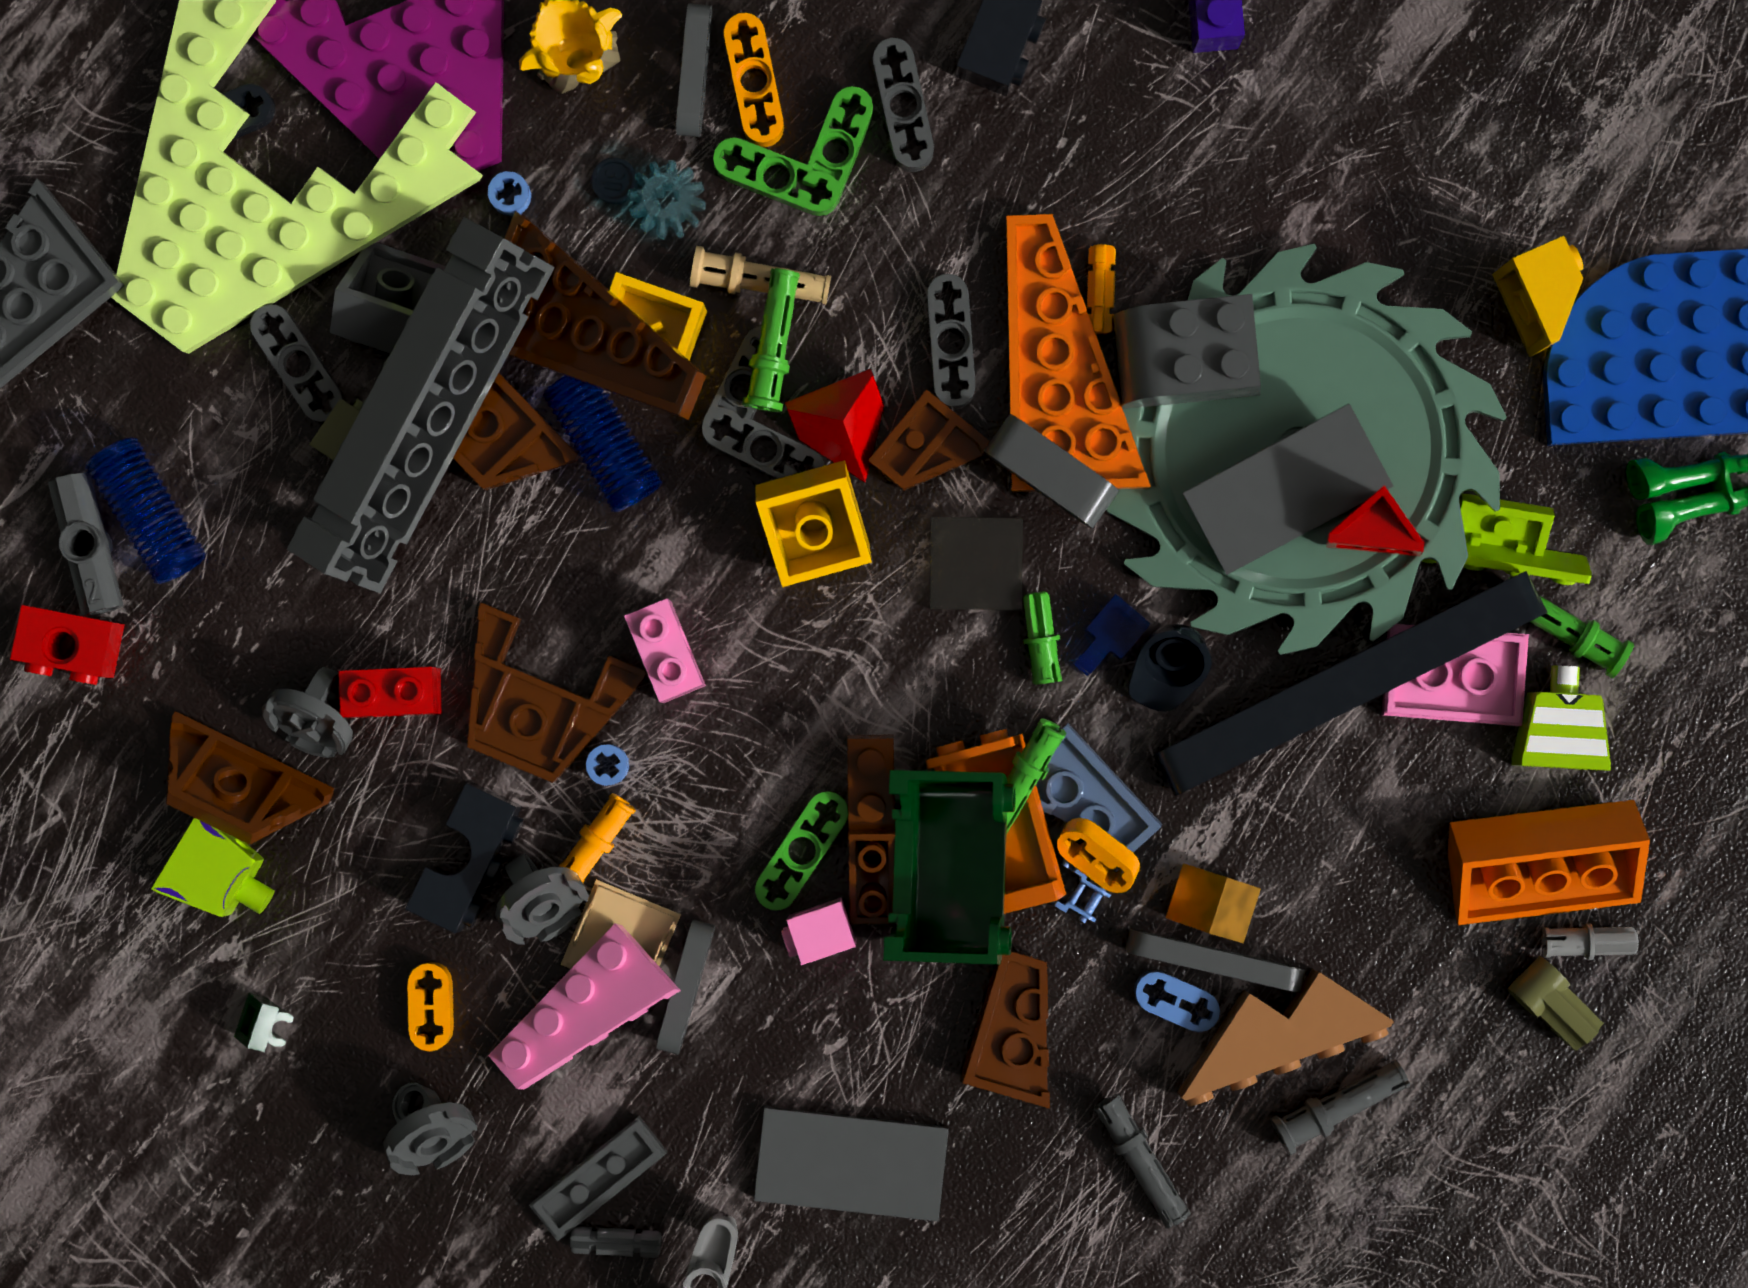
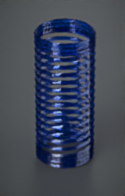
(609, 439)
(117, 459)

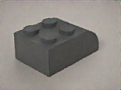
(1187, 351)

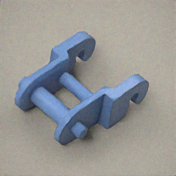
(1087, 912)

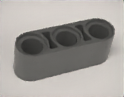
(1051, 471)

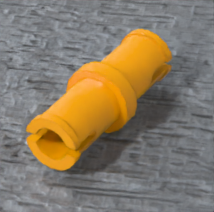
(598, 836)

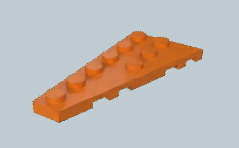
(1056, 359)

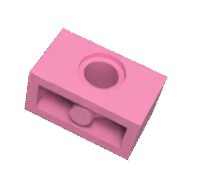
(664, 651)
(819, 932)

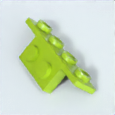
(1516, 541)

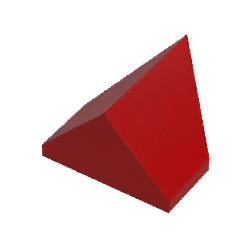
(841, 421)
(1377, 527)

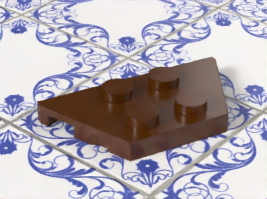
(510, 440)
(235, 784)

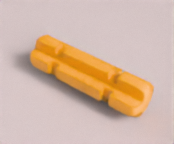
(1101, 287)

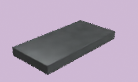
(1287, 489)
(851, 1163)

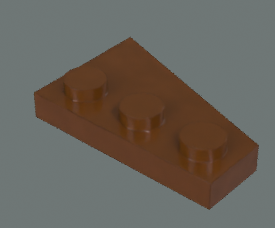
(1011, 1033)

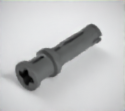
(1321, 1115)

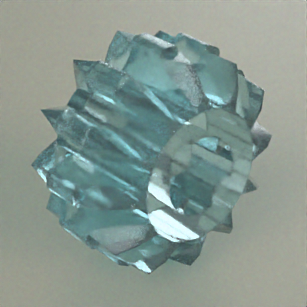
(656, 188)

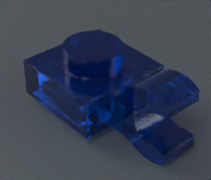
(1114, 631)

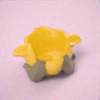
(571, 44)

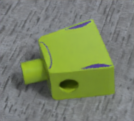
(213, 872)

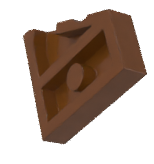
(927, 444)

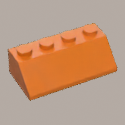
(1547, 862)

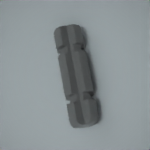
(616, 1242)

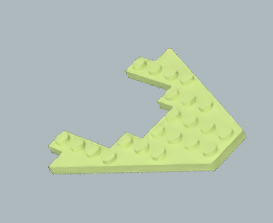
(218, 241)

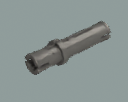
(1132, 1145)

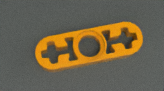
(734, 51)

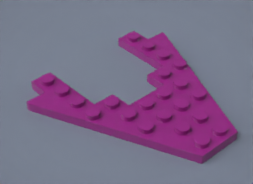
(388, 62)

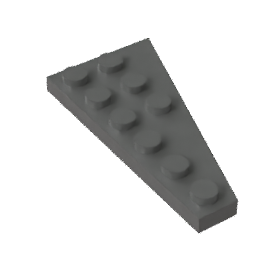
(46, 280)

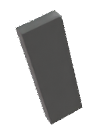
(598, 1178)

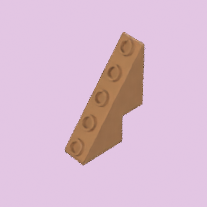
(1261, 1039)

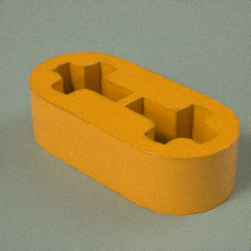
(1098, 855)
(419, 1006)

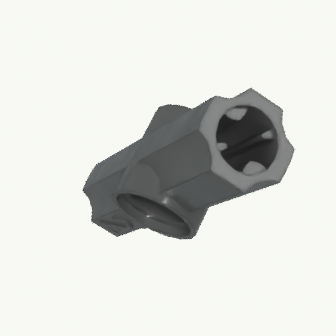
(77, 515)

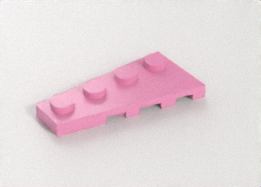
(596, 996)

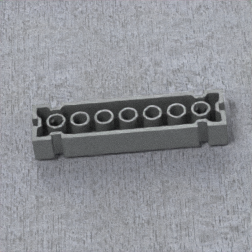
(420, 407)

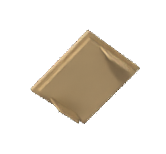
(644, 920)

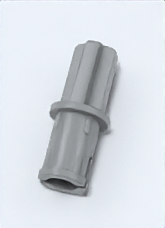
(1589, 941)

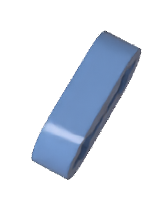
(1172, 1011)

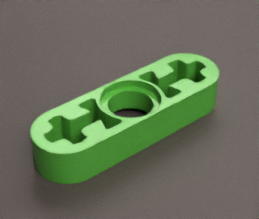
(792, 885)

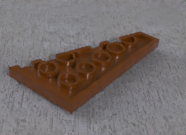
(595, 337)

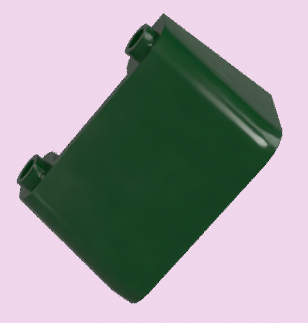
(949, 867)

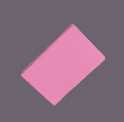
(1472, 688)

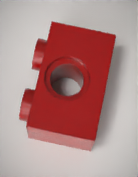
(39, 638)
(390, 692)

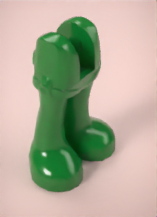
(1659, 518)

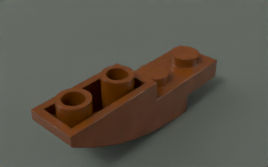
(870, 828)

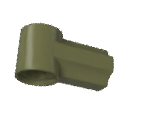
(1546, 995)

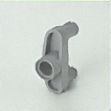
(714, 1251)

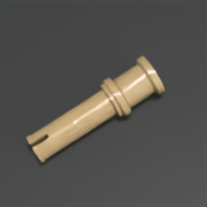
(815, 287)

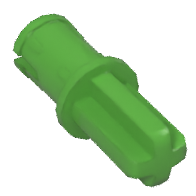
(1041, 639)

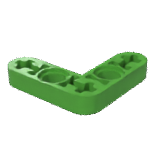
(818, 168)

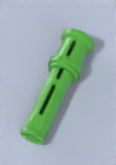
(769, 363)
(1586, 637)

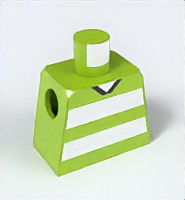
(1563, 727)

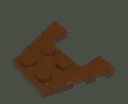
(530, 719)

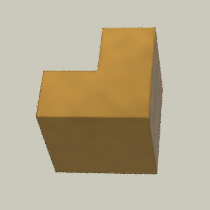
(1213, 903)

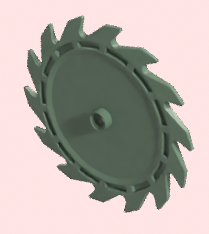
(1315, 354)

